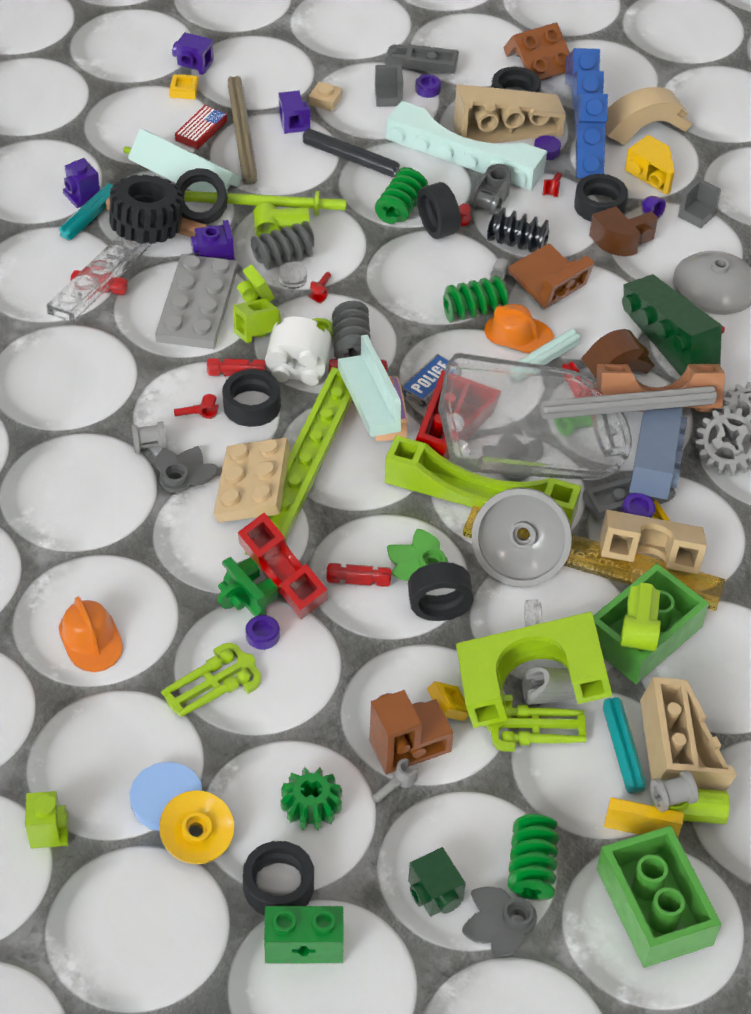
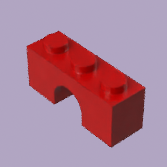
(274, 558)

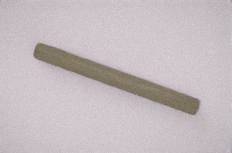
(242, 130)

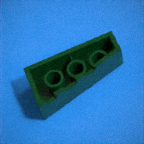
(673, 323)

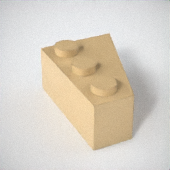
(679, 737)

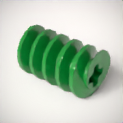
(400, 196)
(474, 296)
(533, 857)

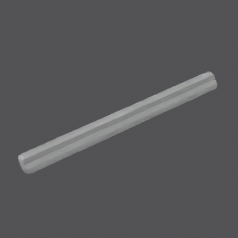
(627, 402)

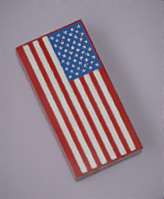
(201, 127)

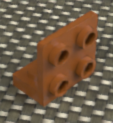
(540, 50)
(549, 275)

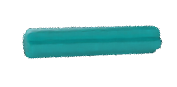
(85, 214)
(624, 745)

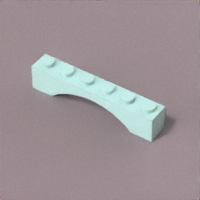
(418, 130)

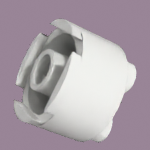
(298, 350)

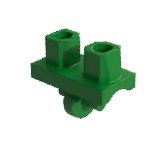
(240, 590)

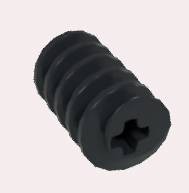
(518, 231)

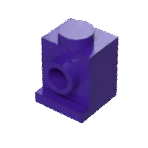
(194, 52)
(293, 112)
(80, 182)
(214, 241)

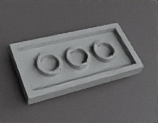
(196, 301)

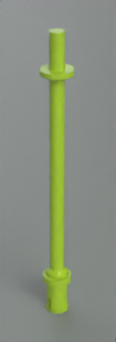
(279, 201)

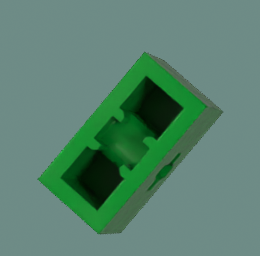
(303, 934)

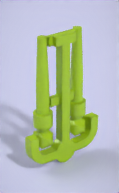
(224, 654)
(522, 712)

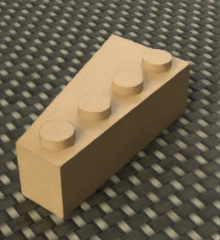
(506, 114)

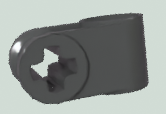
(492, 189)

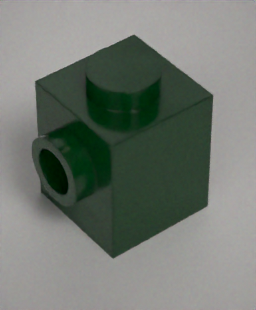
(436, 883)

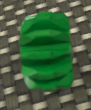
(311, 798)

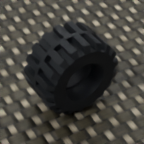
(145, 209)

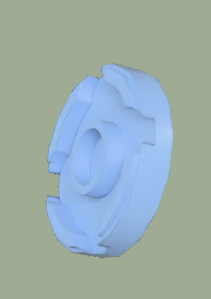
(157, 787)

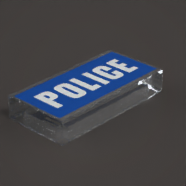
(422, 384)

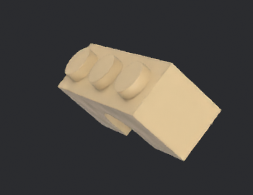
(676, 543)

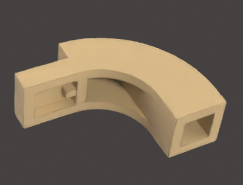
(641, 108)

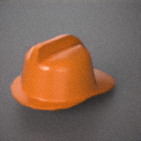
(517, 329)
(90, 636)

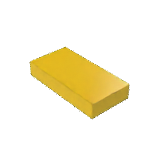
(640, 817)

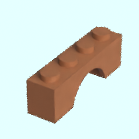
(621, 380)

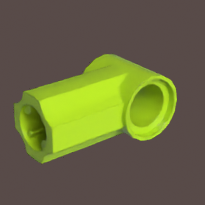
(270, 218)
(641, 624)
(710, 807)

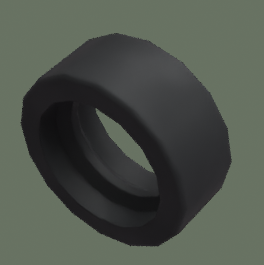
(516, 77)
(205, 175)
(601, 185)
(438, 210)
(251, 381)
(440, 576)
(273, 853)

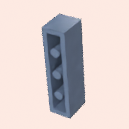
(658, 452)

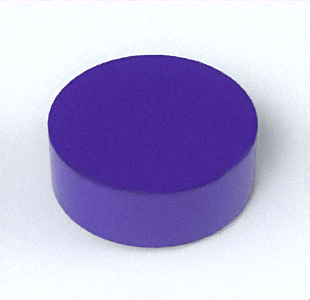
(428, 86)
(550, 144)
(638, 505)
(262, 632)

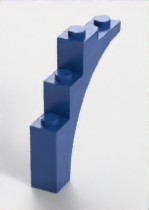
(590, 109)

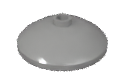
(714, 282)
(518, 559)

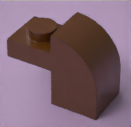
(621, 235)
(618, 348)

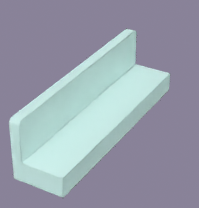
(173, 161)
(371, 390)

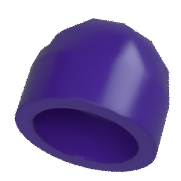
(654, 204)

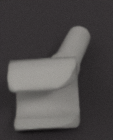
(500, 268)
(400, 779)

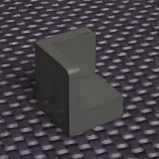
(388, 85)
(699, 202)

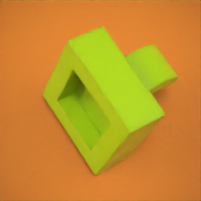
(254, 286)

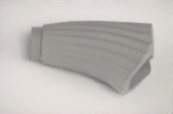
(547, 685)

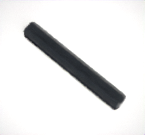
(351, 152)

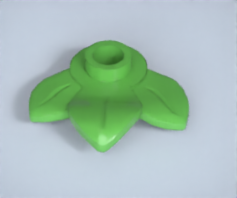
(408, 558)

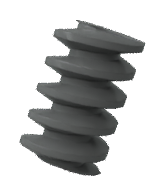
(283, 244)
(348, 324)

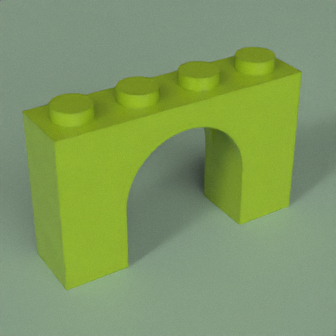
(490, 659)

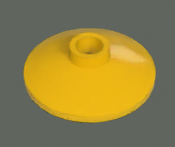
(199, 810)

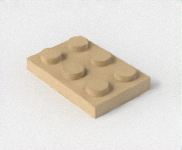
(252, 480)

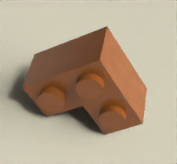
(407, 730)

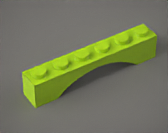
(422, 470)

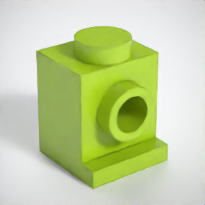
(255, 319)
(46, 820)

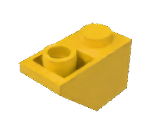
(651, 163)

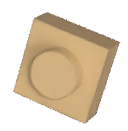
(325, 96)

